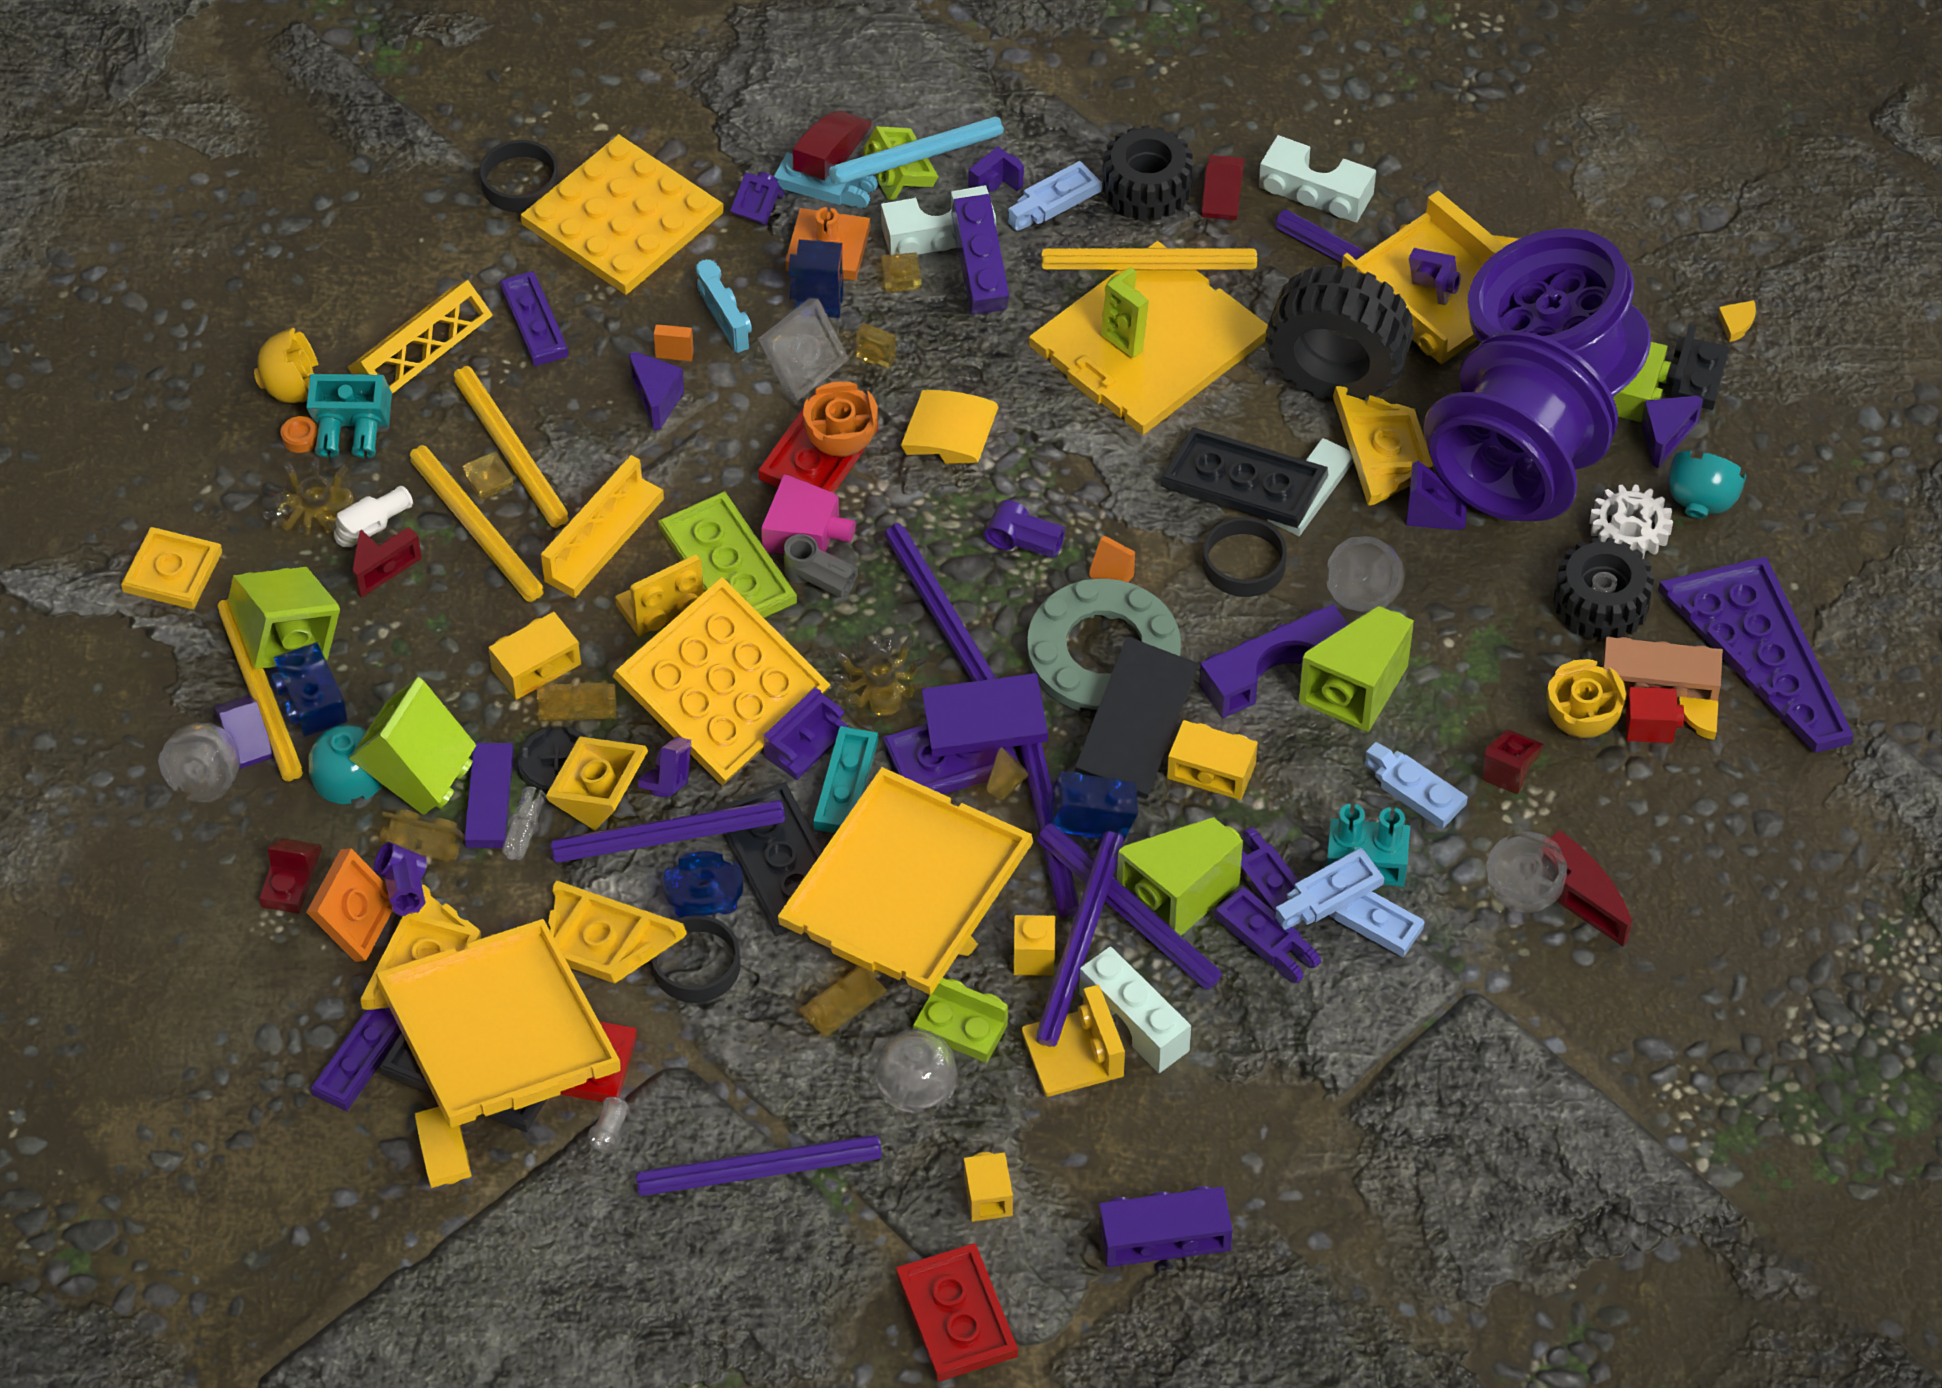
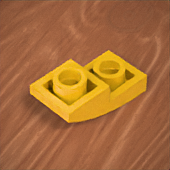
(442, 1148)

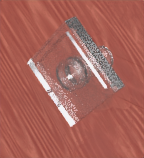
(803, 349)

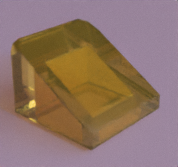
(1005, 775)

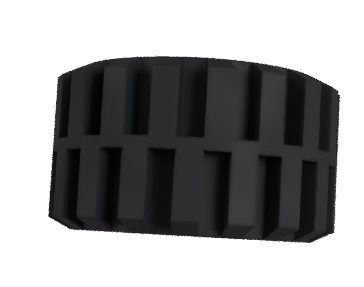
(1149, 193)
(1598, 612)

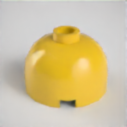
(286, 366)
(1585, 698)

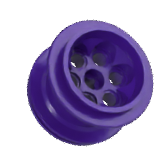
(1570, 291)
(1520, 427)

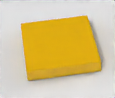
(171, 568)

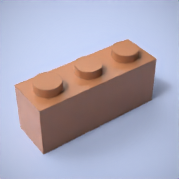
(1645, 664)

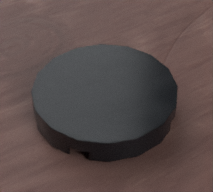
(544, 756)

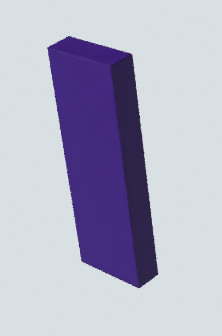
(533, 318)
(489, 795)
(357, 1058)

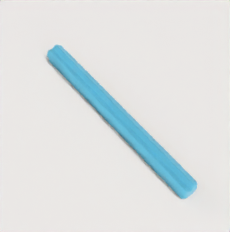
(915, 150)

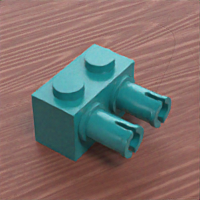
(348, 401)
(1383, 841)

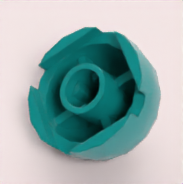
(1704, 484)
(333, 772)

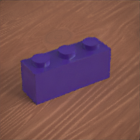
(980, 254)
(1165, 1226)

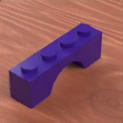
(1232, 676)

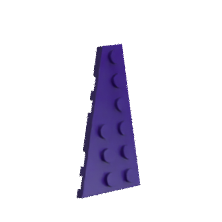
(1762, 640)

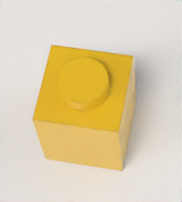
(1034, 945)
(988, 1186)

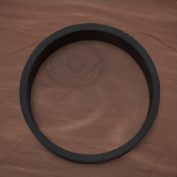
(510, 150)
(1248, 526)
(710, 991)

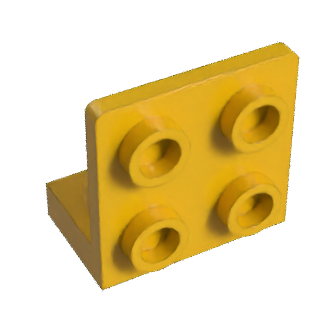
(661, 596)
(1086, 1050)

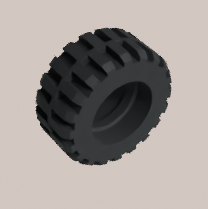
(1343, 303)

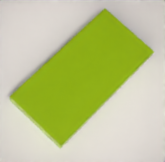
(728, 550)

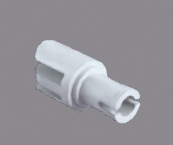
(370, 515)

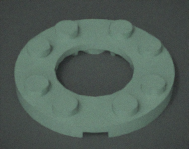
(1068, 606)

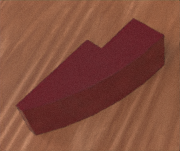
(829, 143)
(1592, 893)

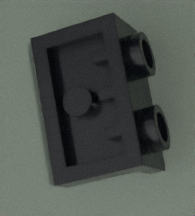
(1698, 368)

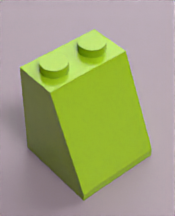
(282, 613)
(1357, 667)
(415, 748)
(1183, 871)

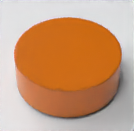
(299, 434)

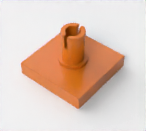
(833, 227)
(352, 905)

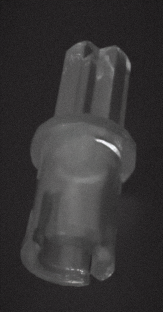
(523, 823)

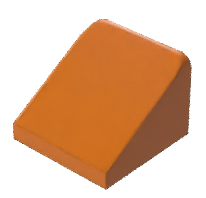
(1112, 561)

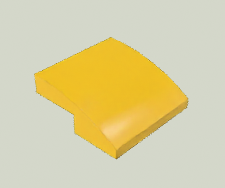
(950, 426)

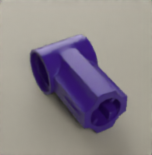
(1015, 527)
(403, 877)

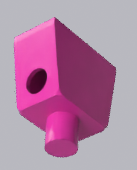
(807, 511)

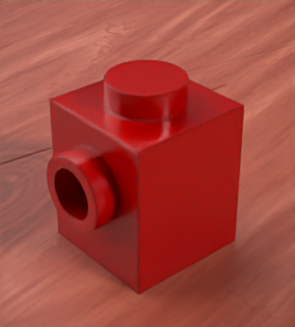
(1653, 715)

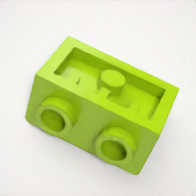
(913, 174)
(1124, 313)
(964, 1018)

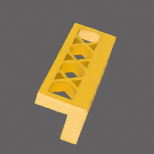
(415, 326)
(600, 529)

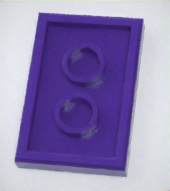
(984, 715)
(913, 759)

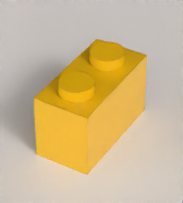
(534, 655)
(1212, 759)

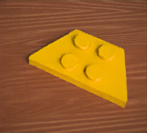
(1382, 443)
(607, 935)
(418, 936)

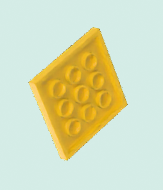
(622, 214)
(719, 679)

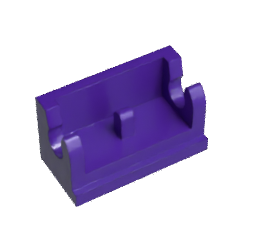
(804, 734)

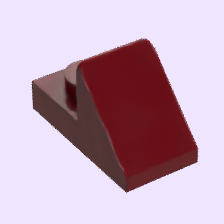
(1222, 187)
(378, 564)
(1509, 759)
(289, 874)

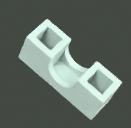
(1338, 192)
(912, 230)
(1155, 1025)

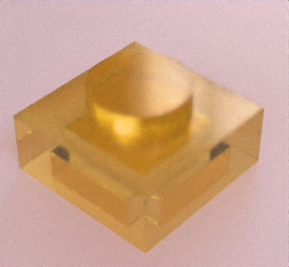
(901, 272)
(876, 345)
(488, 475)

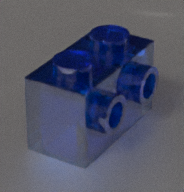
(818, 275)
(309, 689)
(1092, 805)

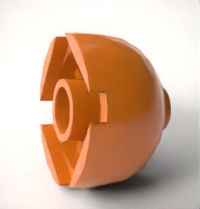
(840, 418)

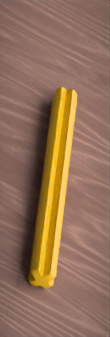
(1149, 258)
(511, 447)
(476, 523)
(261, 691)

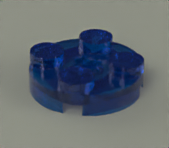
(718, 896)

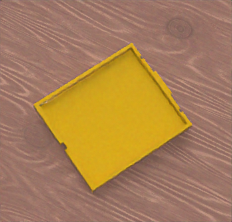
(1187, 345)
(905, 880)
(497, 1023)

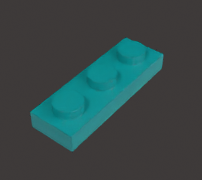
(845, 777)

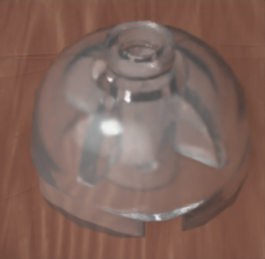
(1365, 573)
(200, 761)
(1526, 872)
(916, 1070)

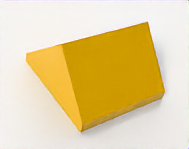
(595, 778)

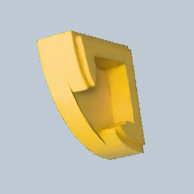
(1737, 319)
(1701, 715)

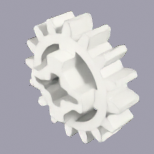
(1632, 519)

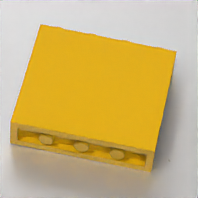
(1442, 229)

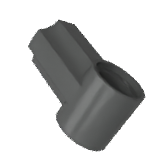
(817, 566)

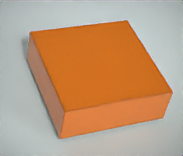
(673, 342)

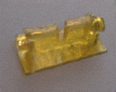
(580, 702)
(437, 837)
(843, 1000)

